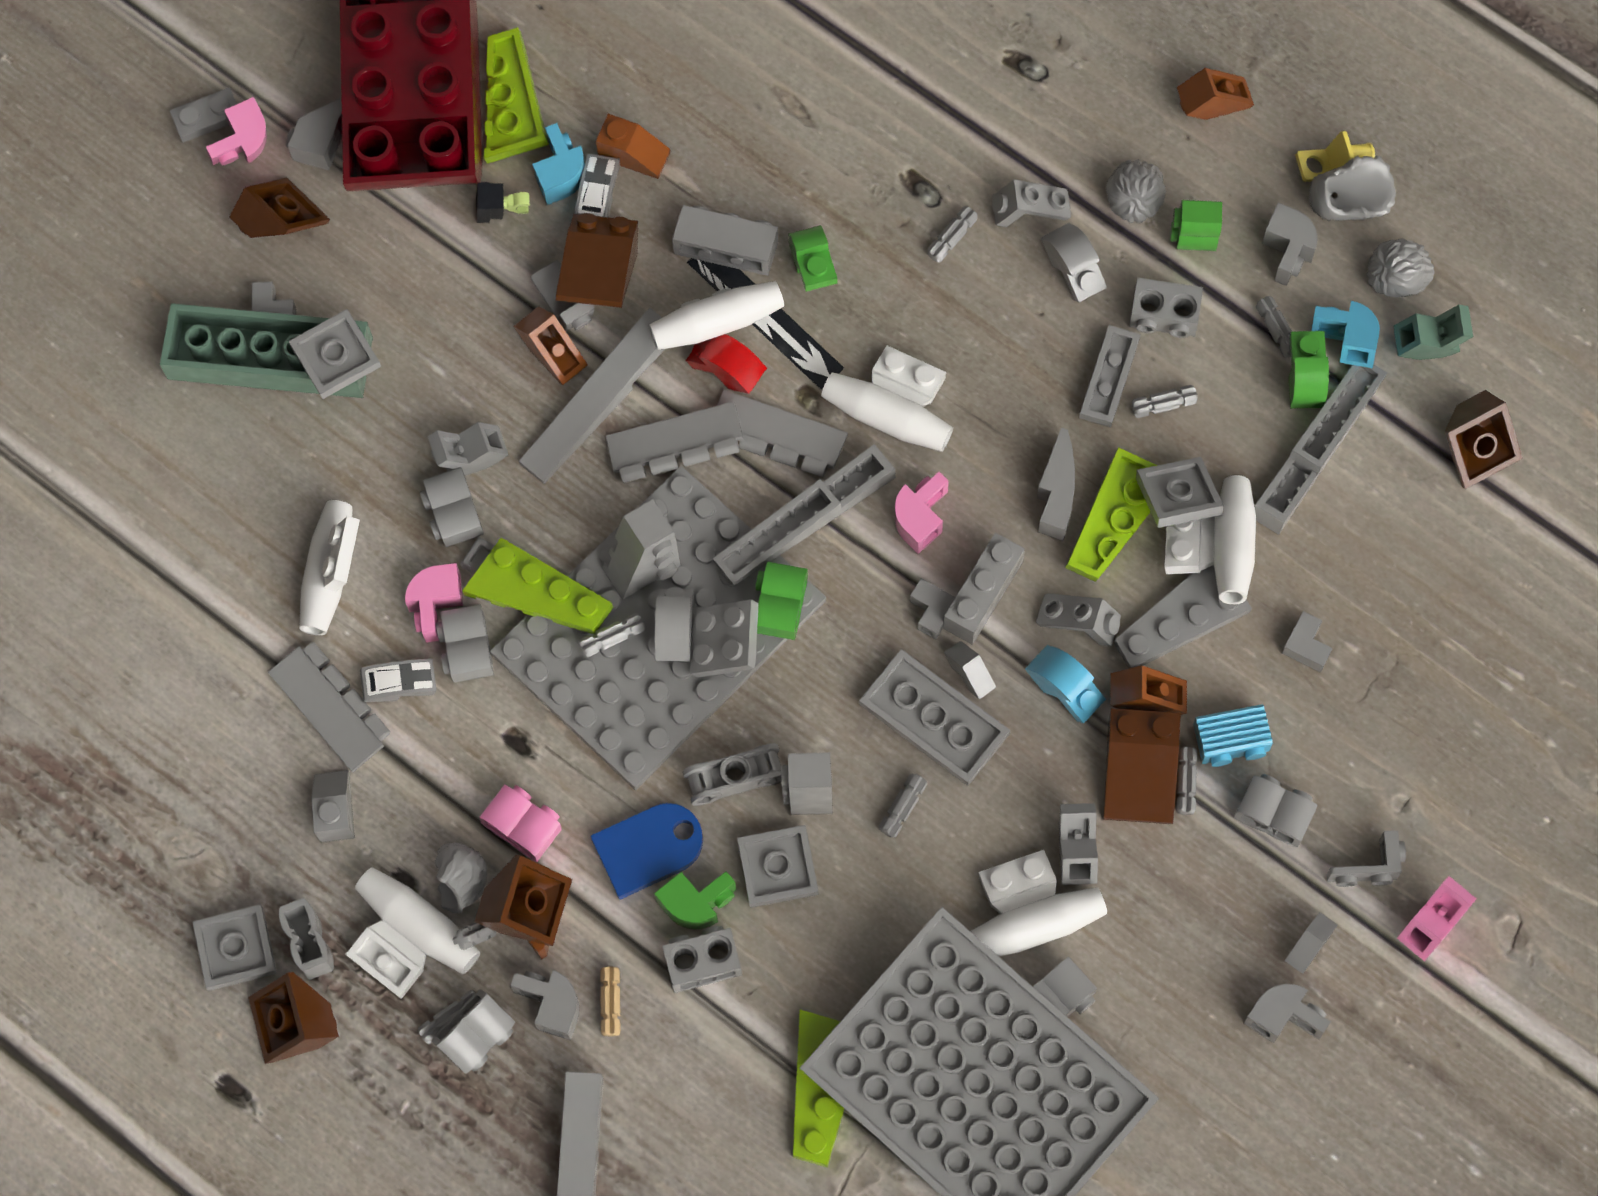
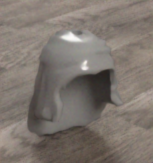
(1362, 187)

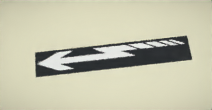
(776, 327)

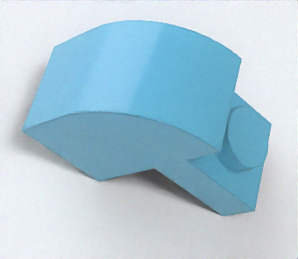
(561, 173)
(1356, 329)
(1068, 680)

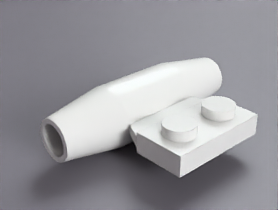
(716, 315)
(894, 399)
(1219, 541)
(327, 566)
(1030, 908)
(409, 930)

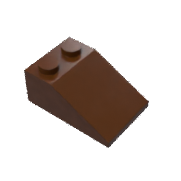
(598, 260)
(1141, 766)

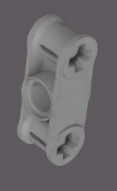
(718, 785)

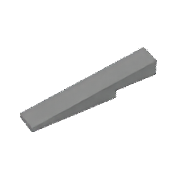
(594, 400)
(1317, 446)
(805, 514)
(580, 1134)

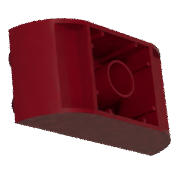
(410, 93)

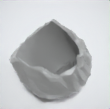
(1136, 190)
(1400, 268)
(461, 874)

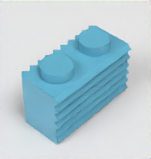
(1233, 735)

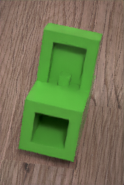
(812, 257)
(1309, 370)
(695, 908)

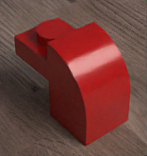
(729, 360)

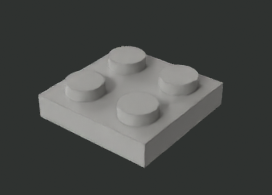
(334, 354)
(1179, 492)
(724, 638)
(777, 866)
(234, 947)

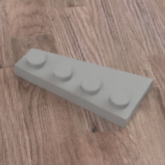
(1178, 619)

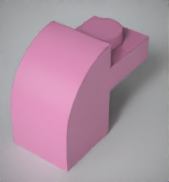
(248, 137)
(913, 515)
(433, 590)
(1436, 918)

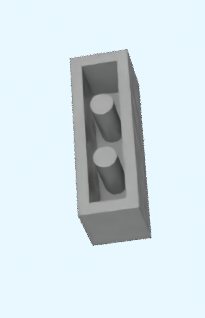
(725, 239)
(984, 588)
(808, 783)

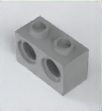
(1166, 298)
(704, 969)

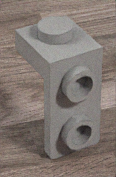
(1032, 199)
(568, 313)
(1080, 614)
(1392, 854)

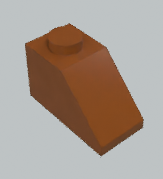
(1214, 94)
(632, 145)
(550, 344)
(1148, 690)

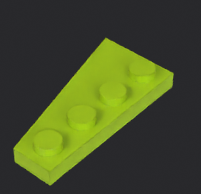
(511, 99)
(1112, 518)
(527, 584)
(816, 1112)

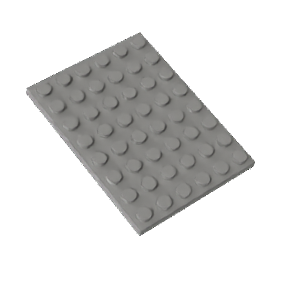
(621, 698)
(977, 1074)

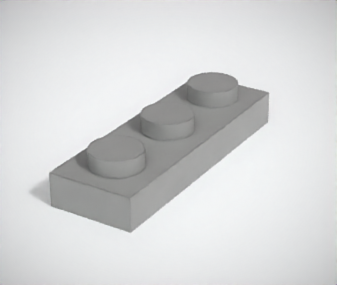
(1109, 376)

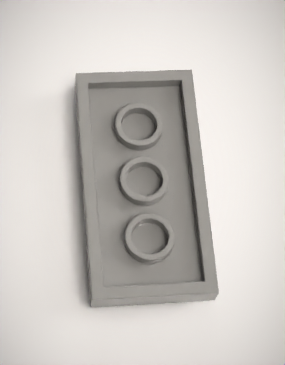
(934, 717)

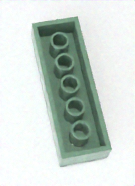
(242, 349)

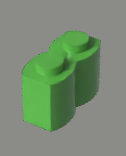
(1197, 225)
(780, 599)

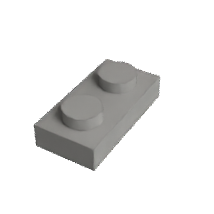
(203, 115)

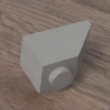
(317, 136)
(332, 806)

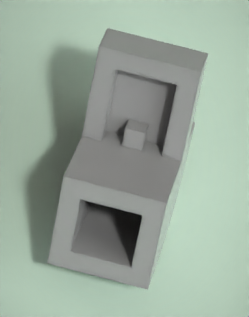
(1295, 236)
(1077, 259)
(471, 449)
(673, 624)
(1078, 844)
(559, 1004)
(1282, 1005)

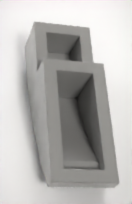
(1058, 488)

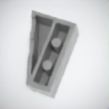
(643, 552)

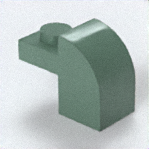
(1433, 337)

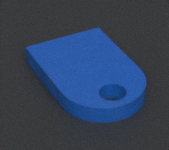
(645, 848)

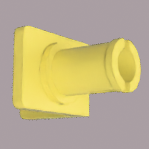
(1334, 156)

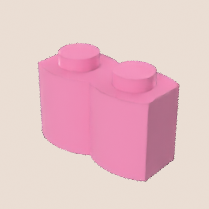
(521, 822)

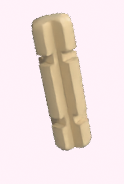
(610, 1001)

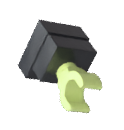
(492, 202)

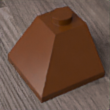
(275, 210)
(1481, 438)
(524, 901)
(291, 1018)

